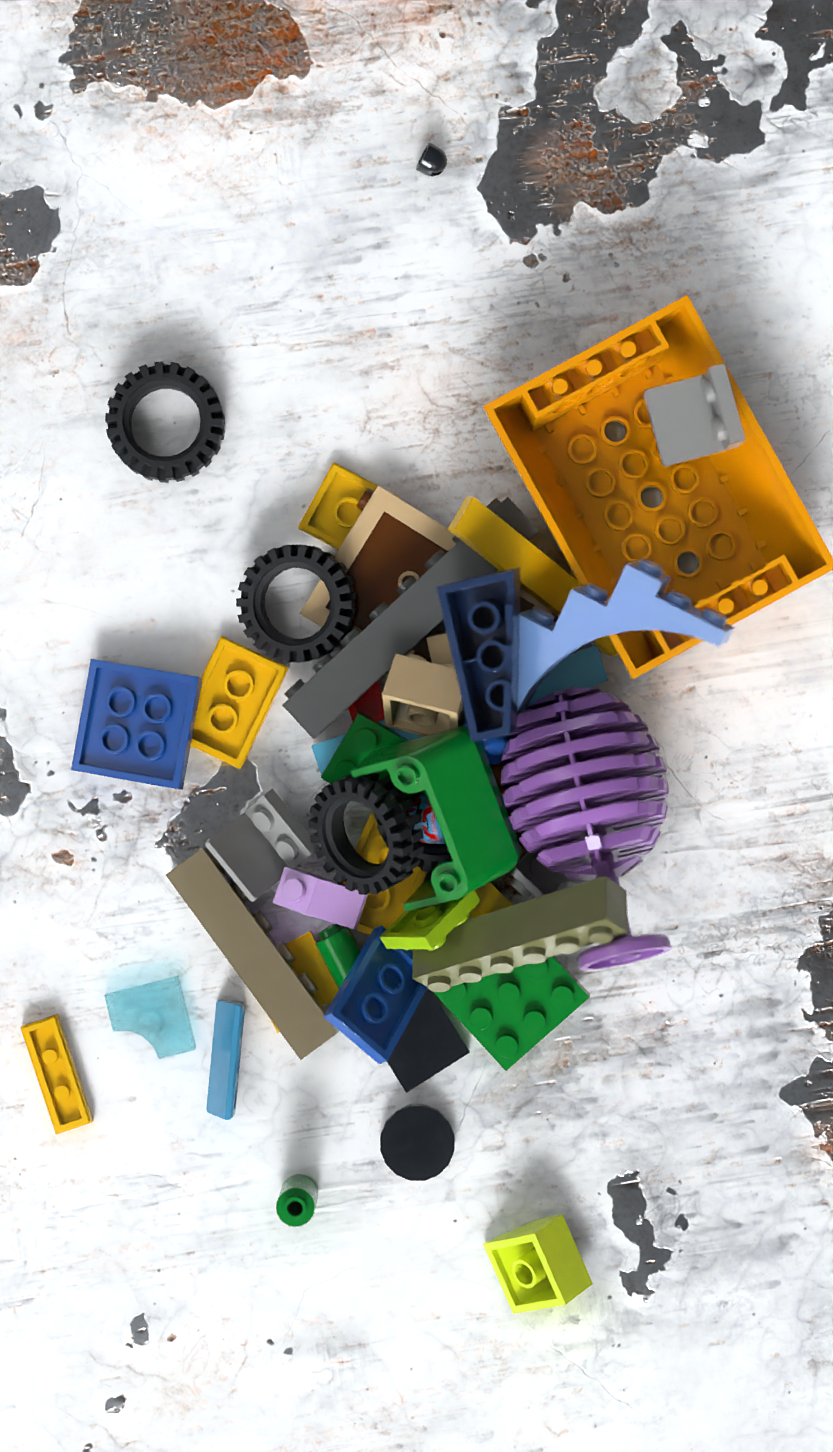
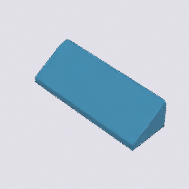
(225, 1058)

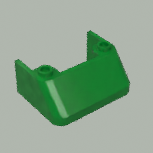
(464, 804)

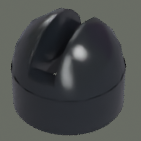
(432, 161)

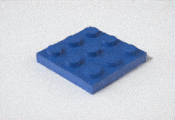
(136, 724)

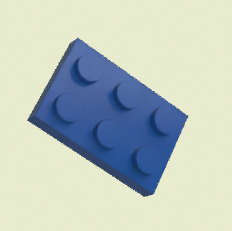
(376, 998)

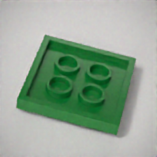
(516, 1008)

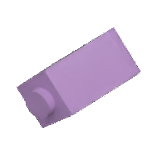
(319, 898)

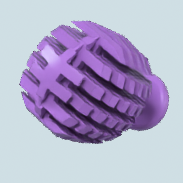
(587, 796)

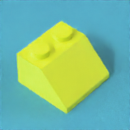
(538, 1265)

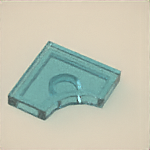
(155, 1013)

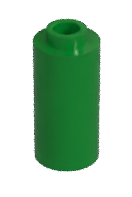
(338, 951)
(300, 1189)

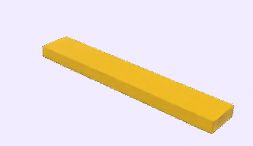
(509, 550)

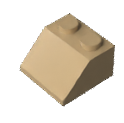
(422, 696)

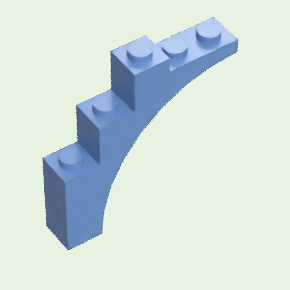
(588, 614)

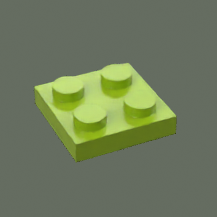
(428, 925)

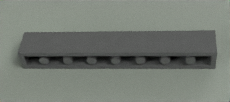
(393, 631)

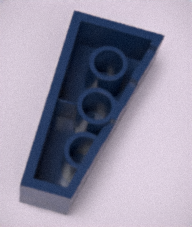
(484, 645)

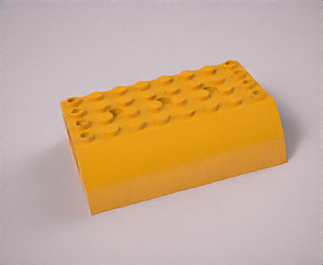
(722, 508)

